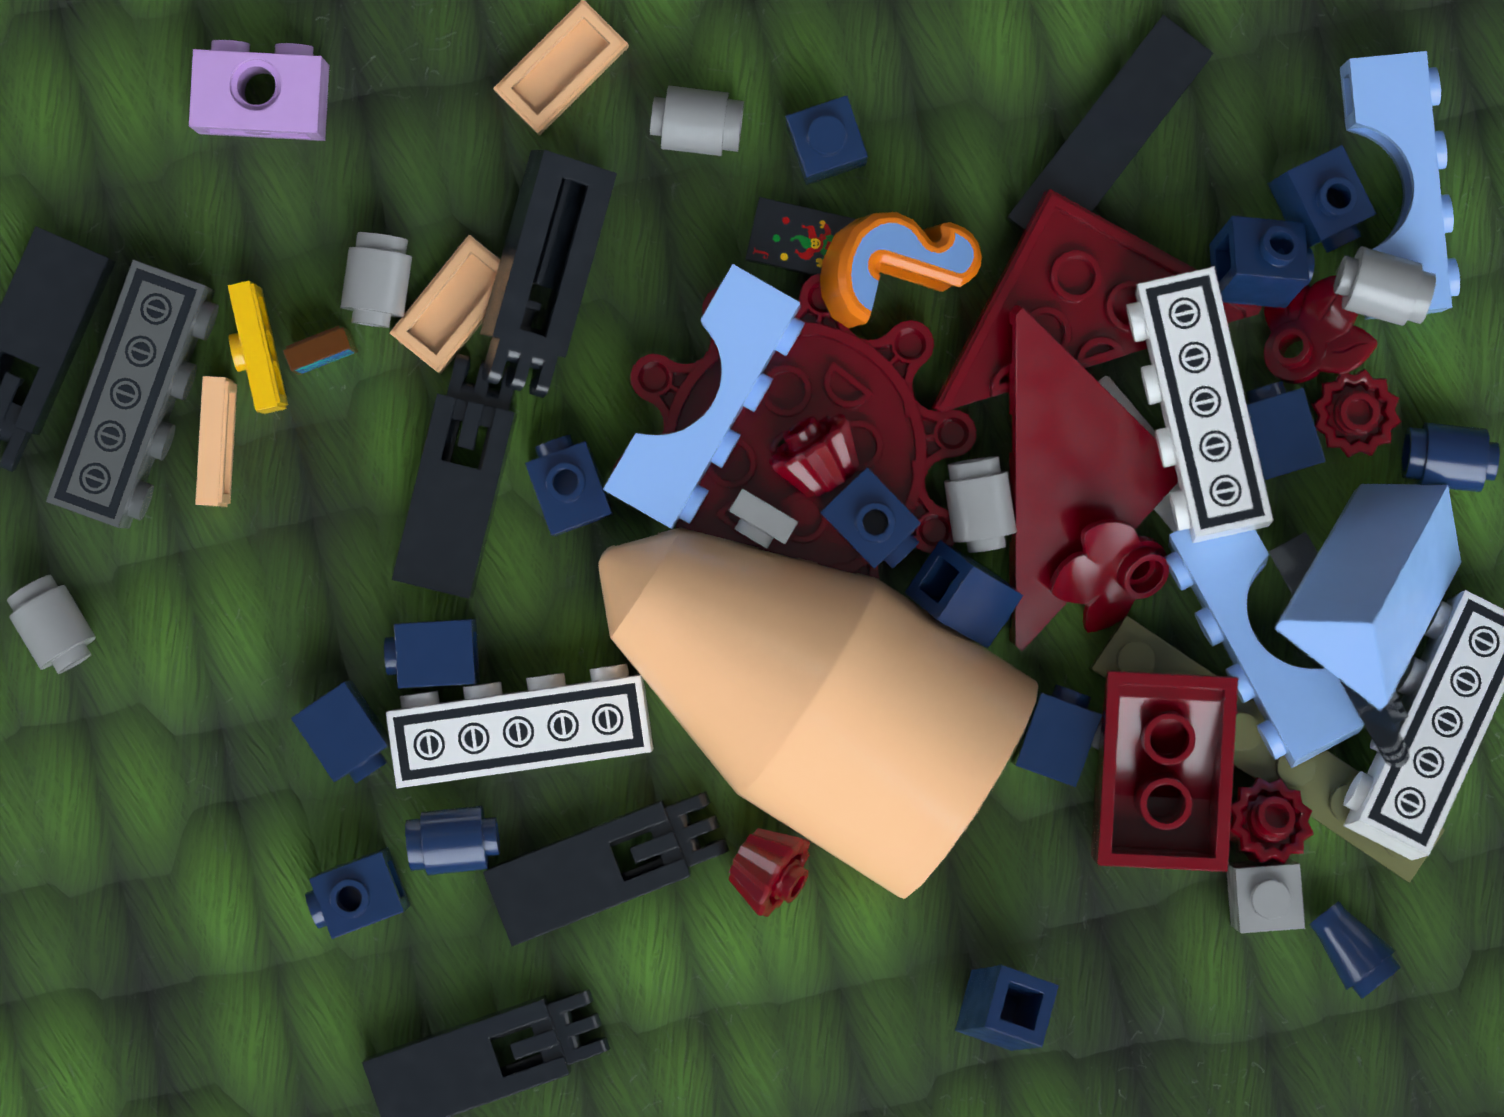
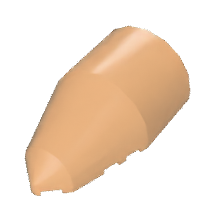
(820, 695)

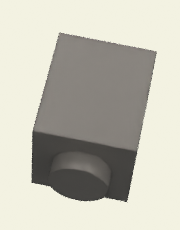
(1265, 896)

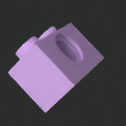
(293, 111)

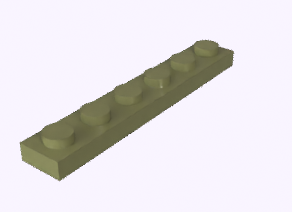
(1320, 779)

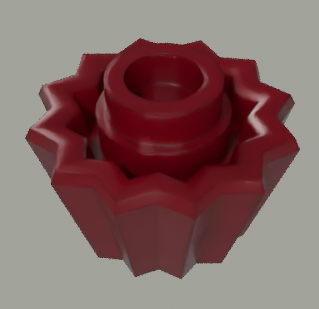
(1356, 413)
(816, 454)
(1269, 822)
(770, 869)

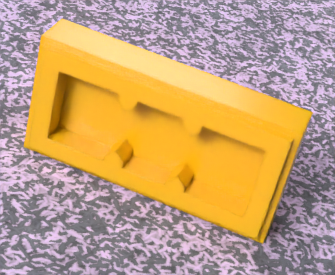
(255, 348)

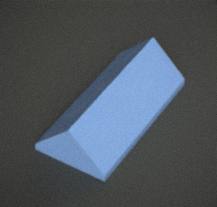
(1376, 585)

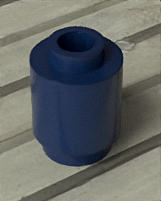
(1450, 456)
(452, 840)

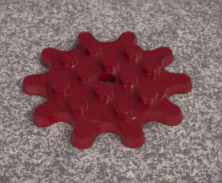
(820, 376)

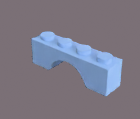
(1392, 105)
(748, 326)
(1301, 706)

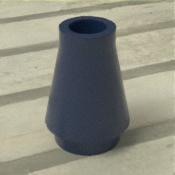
(1354, 950)

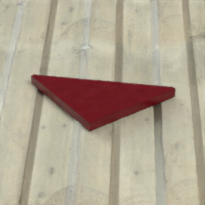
(1075, 281)
(1069, 465)

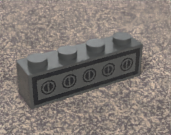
(132, 396)

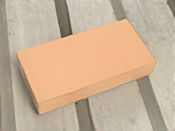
(561, 67)
(450, 306)
(216, 441)

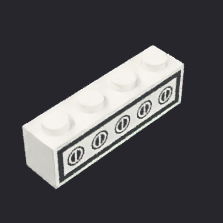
(1201, 405)
(1449, 707)
(519, 729)

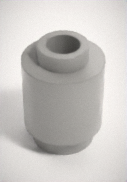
(697, 121)
(376, 279)
(1385, 287)
(979, 503)
(51, 624)

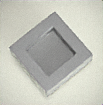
(760, 520)

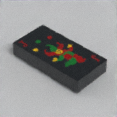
(792, 236)

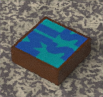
(320, 350)

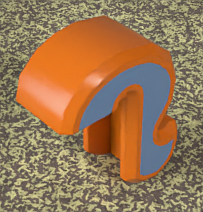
(896, 247)

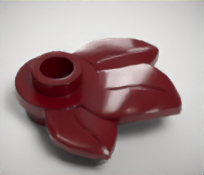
(1326, 331)
(1110, 572)

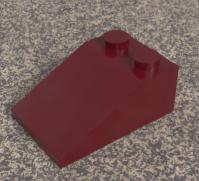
(1165, 771)

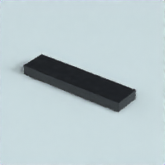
(1119, 120)

